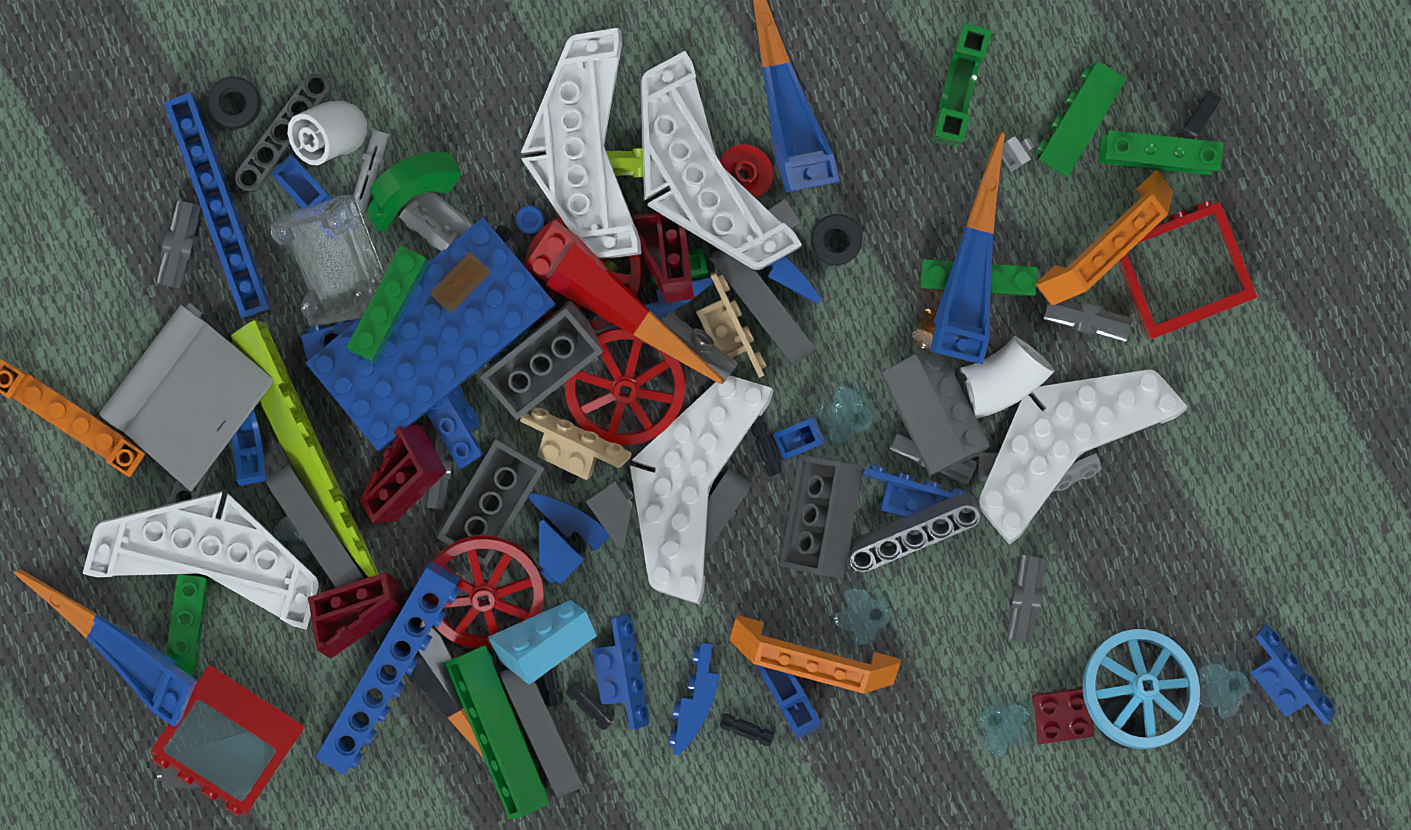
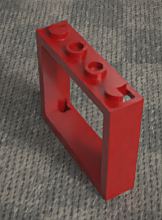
(1177, 220)

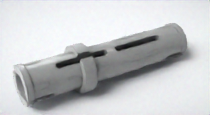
(379, 140)

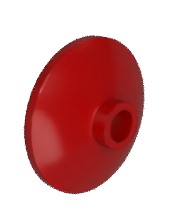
(753, 163)

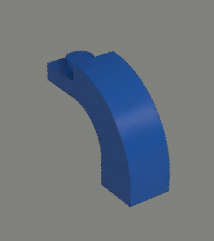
(250, 451)

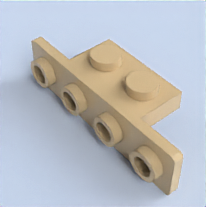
(724, 328)
(572, 446)

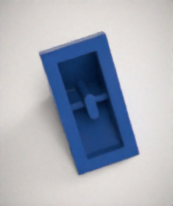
(798, 438)

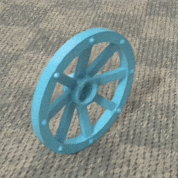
(1136, 691)

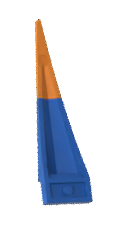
(797, 137)
(964, 310)
(148, 672)

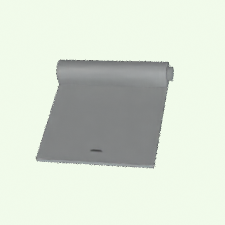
(187, 396)

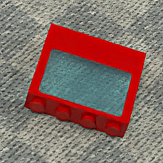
(227, 742)

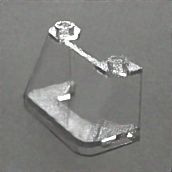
(333, 258)

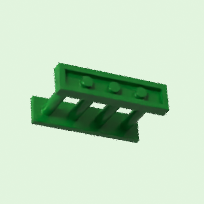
(1160, 152)

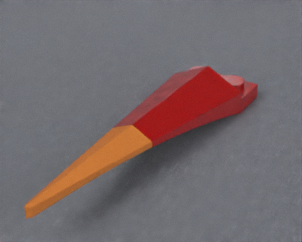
(582, 277)

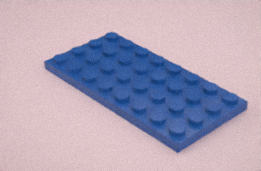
(431, 347)

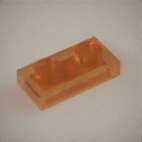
(460, 283)
(925, 329)

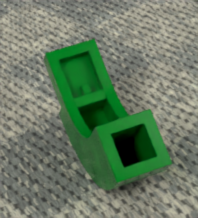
(408, 179)

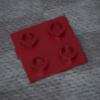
(1061, 716)

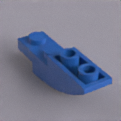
(693, 710)

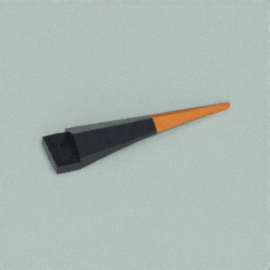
(432, 673)

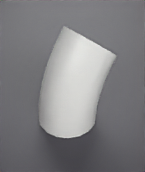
(327, 131)
(1003, 377)

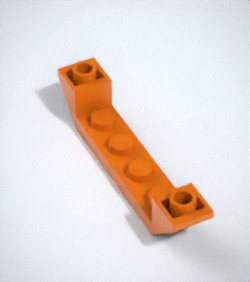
(1112, 245)
(70, 418)
(811, 662)

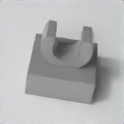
(1015, 153)

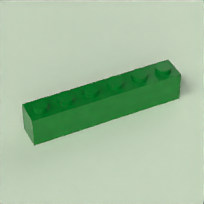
(497, 732)

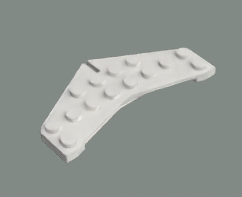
(573, 134)
(701, 192)
(1049, 441)
(675, 497)
(192, 540)

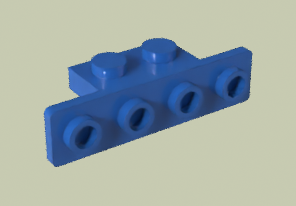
(455, 424)
(905, 497)
(620, 673)
(1287, 681)

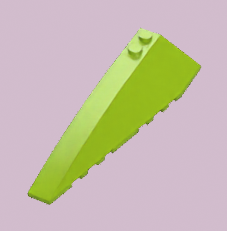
(300, 441)

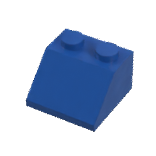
(556, 553)

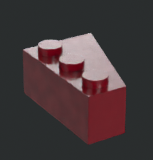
(666, 255)
(404, 476)
(353, 611)

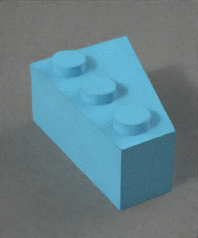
(543, 640)

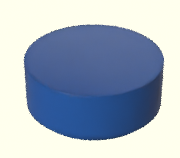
(530, 220)

